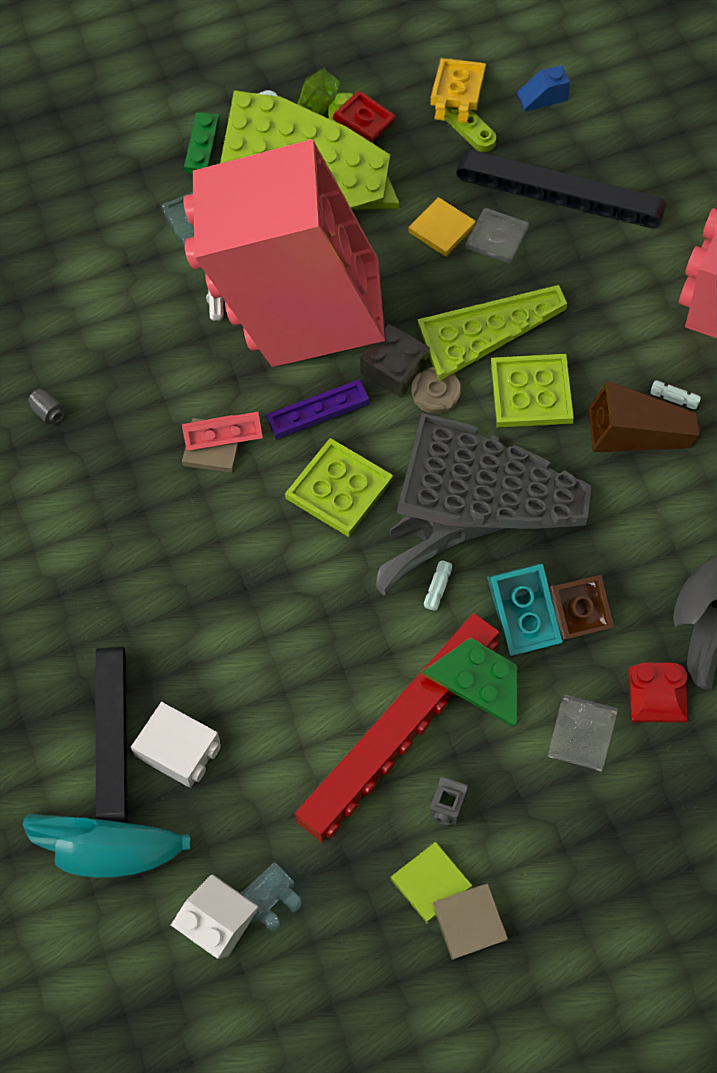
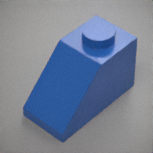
(545, 89)

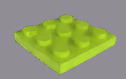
(531, 390)
(339, 487)

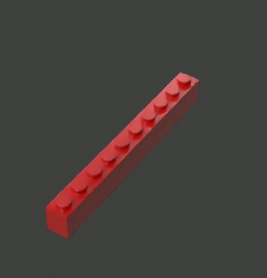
(384, 742)

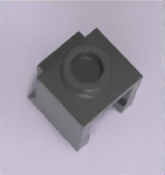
(445, 814)

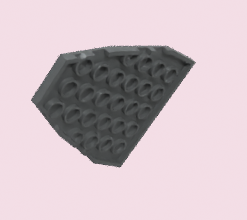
(481, 483)

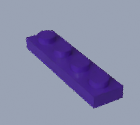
(317, 409)

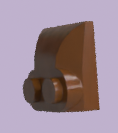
(581, 607)

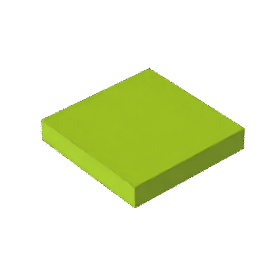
(429, 879)

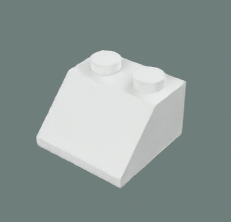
(215, 917)

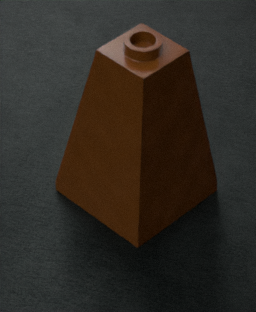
(636, 422)

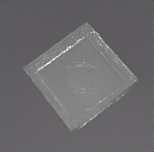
(497, 235)

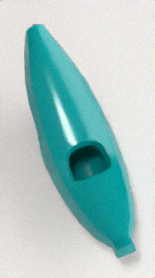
(103, 846)

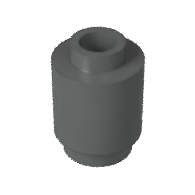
(46, 406)

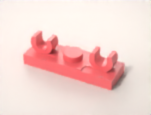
(222, 431)

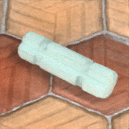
(675, 394)
(438, 585)

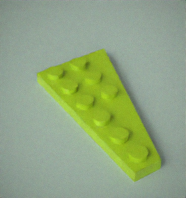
(475, 331)

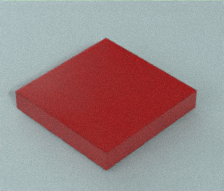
(364, 116)

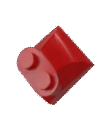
(658, 693)

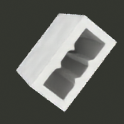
(176, 745)

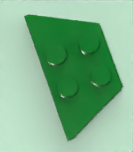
(479, 678)

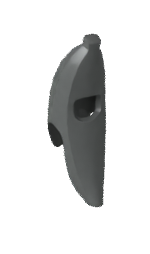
(436, 540)
(696, 608)

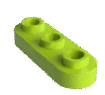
(473, 131)

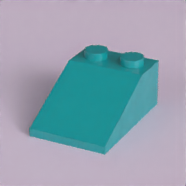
(525, 609)

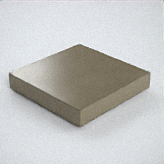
(212, 458)
(469, 921)

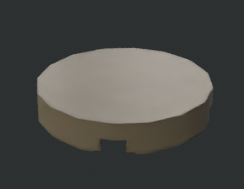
(435, 395)

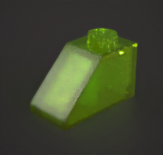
(319, 91)

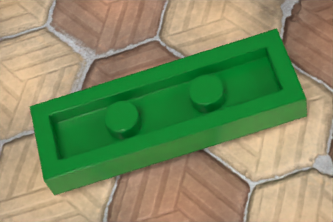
(201, 142)

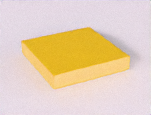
(442, 226)

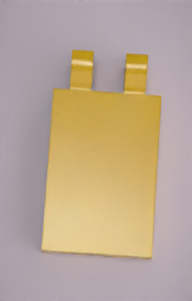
(457, 86)

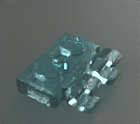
(269, 889)

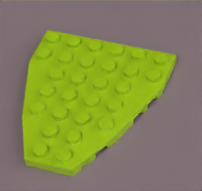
(271, 122)

